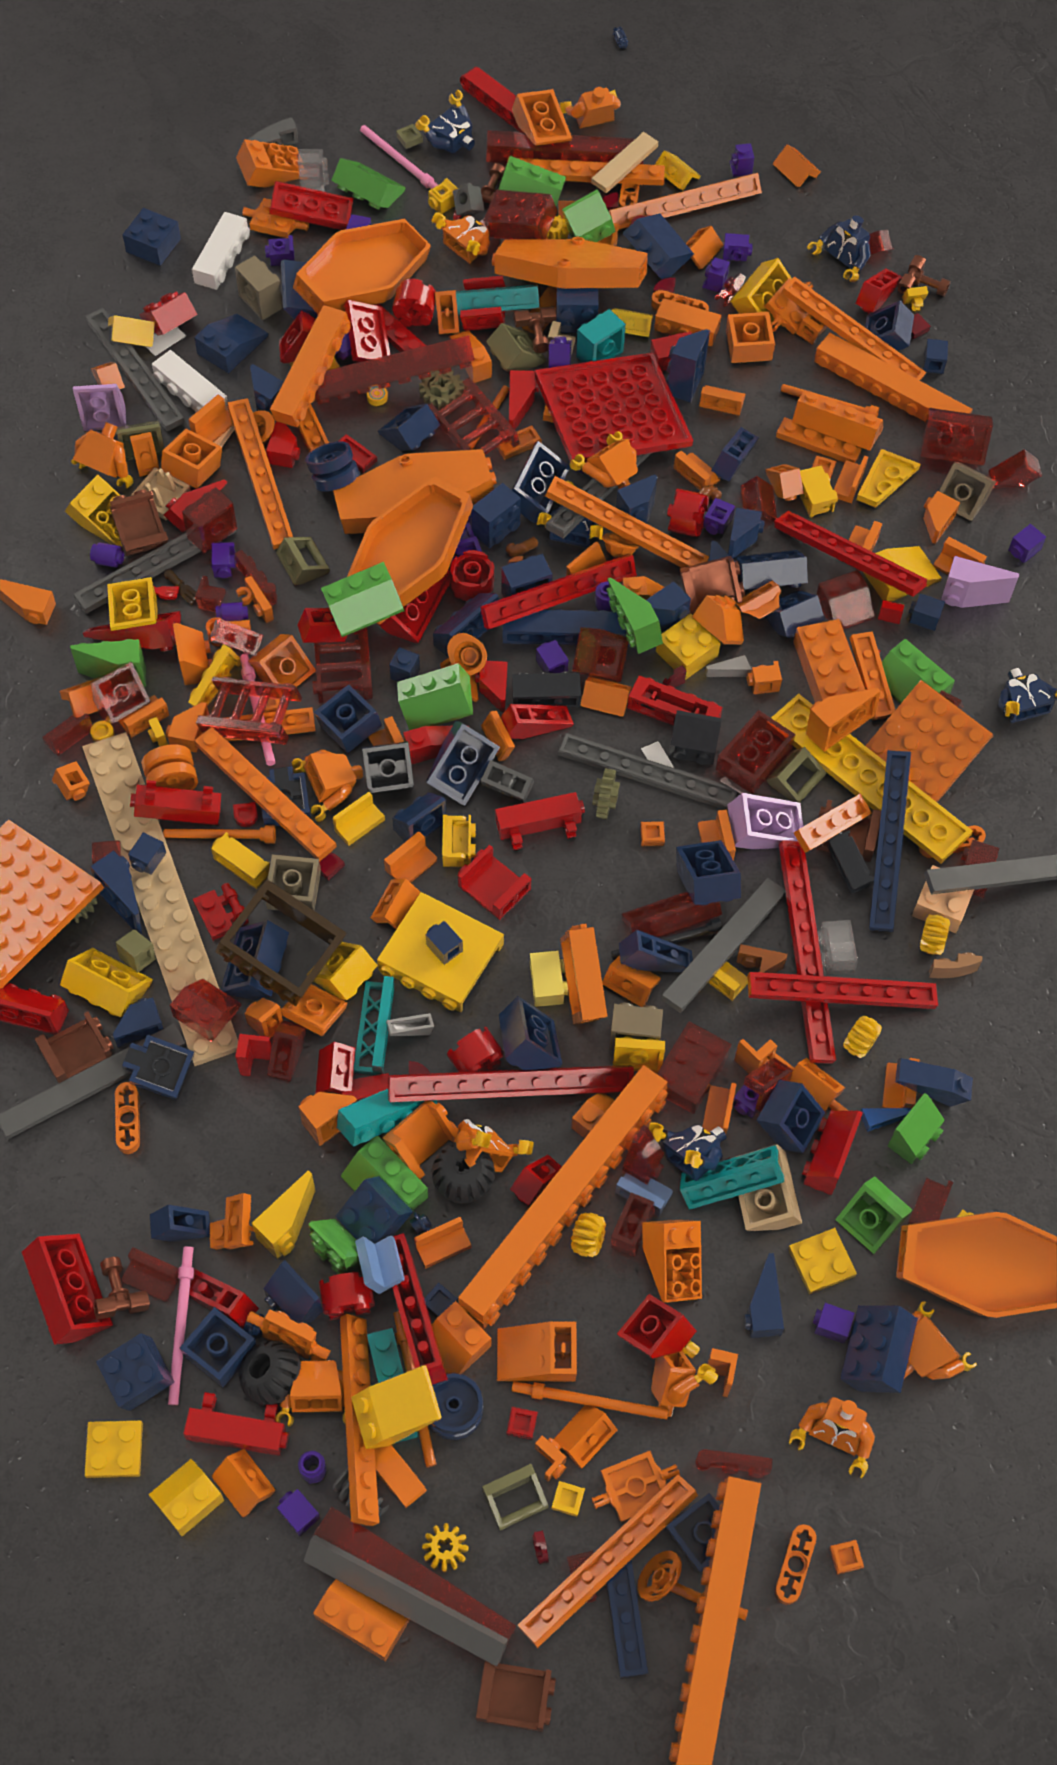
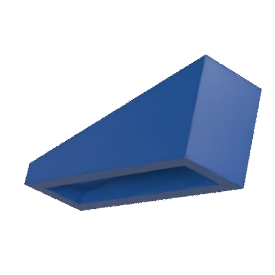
(879, 1117)

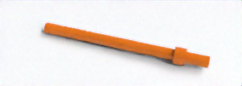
(539, 1391)
(424, 1434)

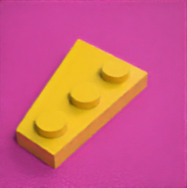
(885, 477)
(223, 662)

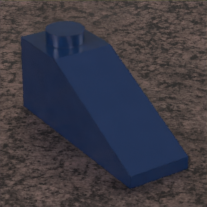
(734, 454)
(745, 530)
(653, 954)
(938, 1082)
(765, 1311)

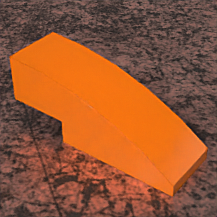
(398, 1475)

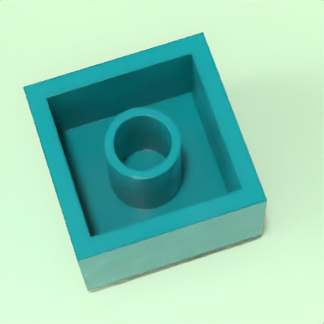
(601, 338)

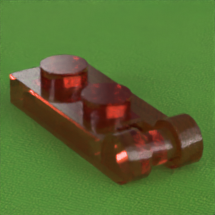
(248, 568)
(733, 1462)

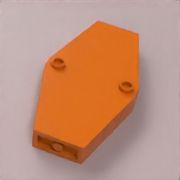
(570, 263)
(362, 265)
(392, 481)
(416, 537)
(982, 1263)

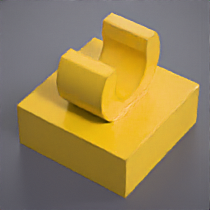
(915, 297)

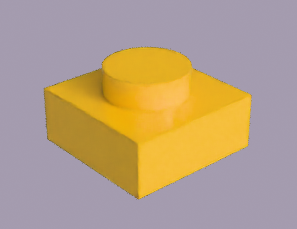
(156, 732)
(568, 1499)

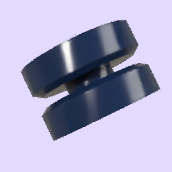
(332, 466)
(464, 1419)

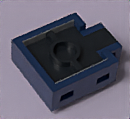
(291, 786)
(158, 1066)

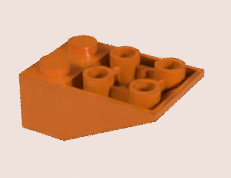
(267, 162)
(674, 1258)
(538, 1352)

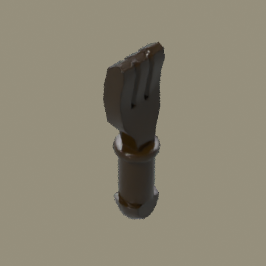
(186, 591)

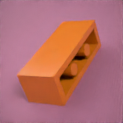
(681, 318)

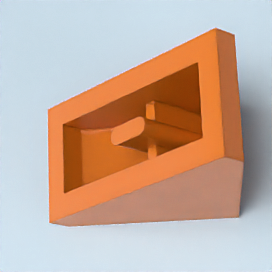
(447, 312)

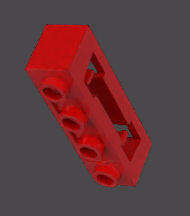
(667, 701)

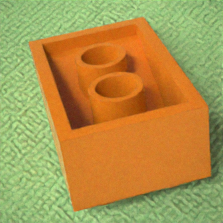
(541, 117)
(840, 716)

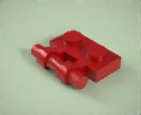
(214, 915)

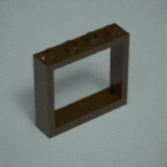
(299, 913)

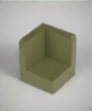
(135, 950)

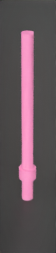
(425, 179)
(248, 673)
(185, 1274)

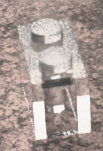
(312, 169)
(838, 947)

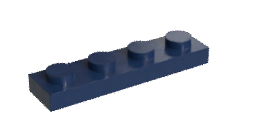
(627, 1623)

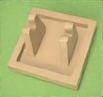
(163, 488)

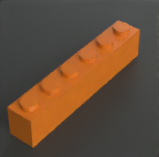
(310, 366)

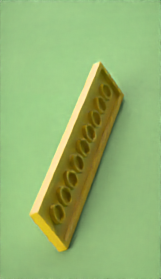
(864, 773)

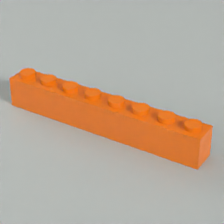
(883, 379)

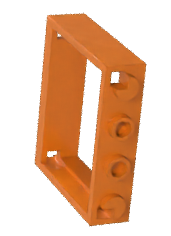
(583, 974)

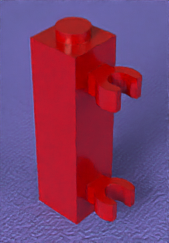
(176, 804)
(539, 816)
(236, 1431)

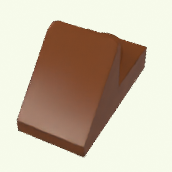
(767, 960)

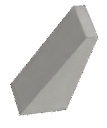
(730, 668)
(411, 1026)

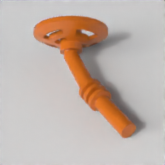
(668, 1581)

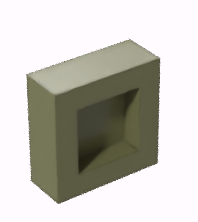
(409, 136)

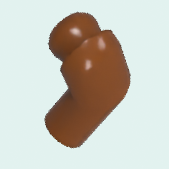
(712, 492)
(521, 548)

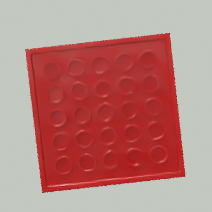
(613, 397)

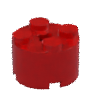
(414, 303)
(687, 512)
(471, 575)
(476, 1052)
(345, 1295)

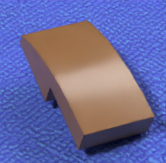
(964, 964)

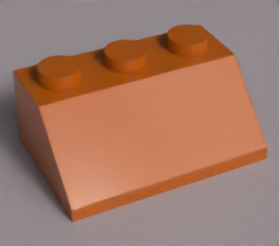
(361, 1619)

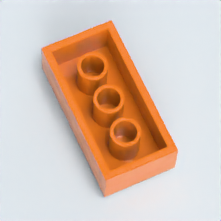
(827, 660)

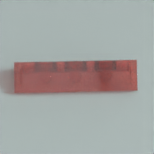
(669, 915)

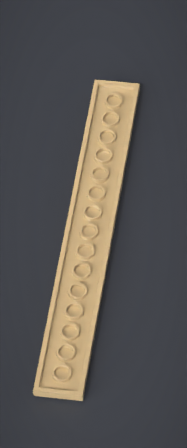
(157, 895)

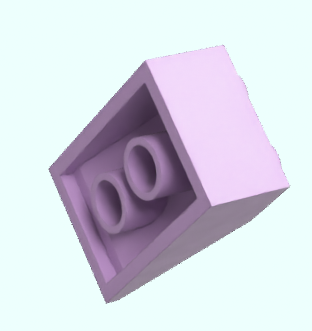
(100, 405)
(977, 584)
(763, 821)

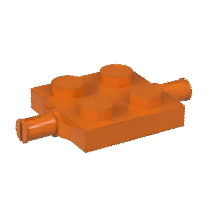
(272, 224)
(785, 311)
(280, 1328)
(633, 1484)

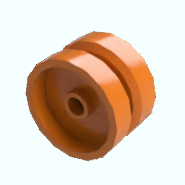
(170, 767)

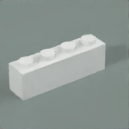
(220, 250)
(184, 381)

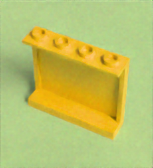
(417, 967)

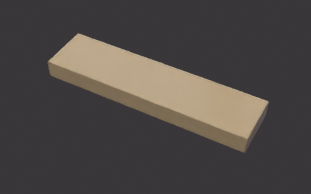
(624, 162)

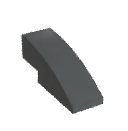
(281, 133)

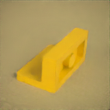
(676, 170)
(635, 322)
(131, 331)
(357, 819)
(729, 981)

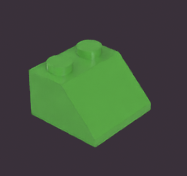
(589, 218)
(917, 1130)
(874, 1214)

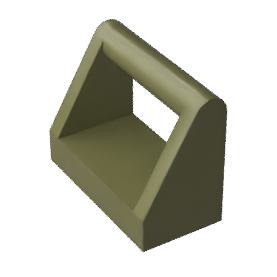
(294, 562)
(778, 778)
(509, 1483)

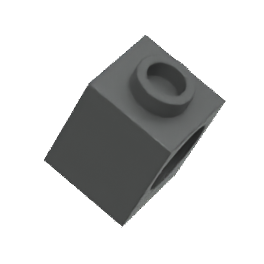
(468, 200)

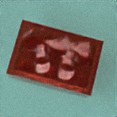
(520, 215)
(956, 436)
(755, 752)
(693, 1066)

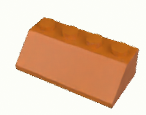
(837, 420)

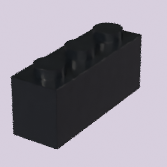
(547, 689)

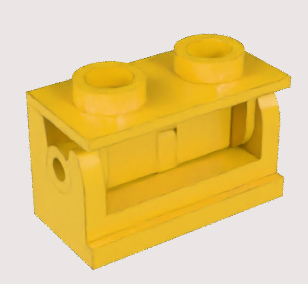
(818, 493)
(457, 841)

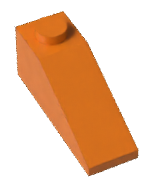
(483, 366)
(28, 601)

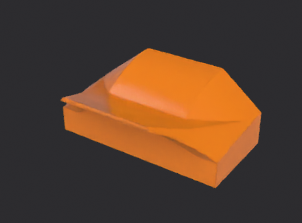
(761, 601)

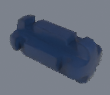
(620, 37)

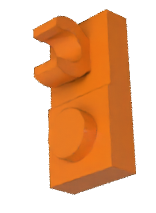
(144, 453)
(261, 604)
(237, 1221)

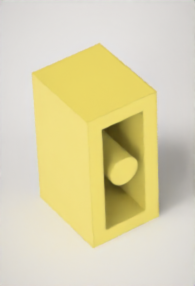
(546, 978)

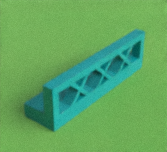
(505, 297)
(382, 1031)
(733, 1179)

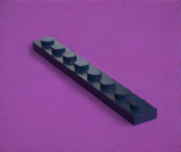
(890, 841)

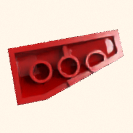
(150, 636)

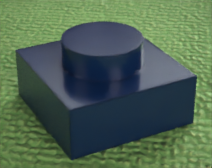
(439, 1300)

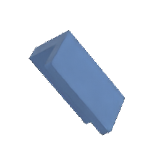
(653, 1191)
(380, 1263)

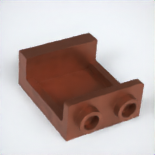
(138, 522)
(712, 579)
(863, 832)
(75, 1048)
(515, 1696)

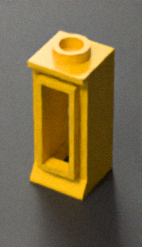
(240, 860)

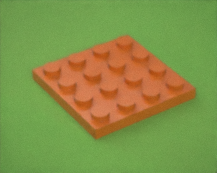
(937, 735)

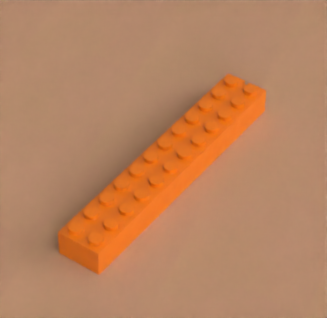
(562, 1198)
(717, 1623)

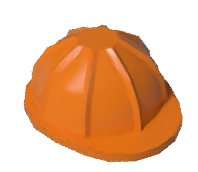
(265, 424)
(618, 545)
(467, 652)

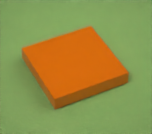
(315, 1010)

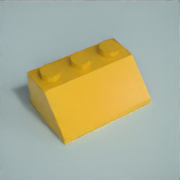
(760, 287)
(104, 981)

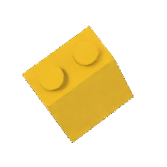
(346, 971)
(186, 1497)

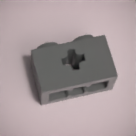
(507, 781)

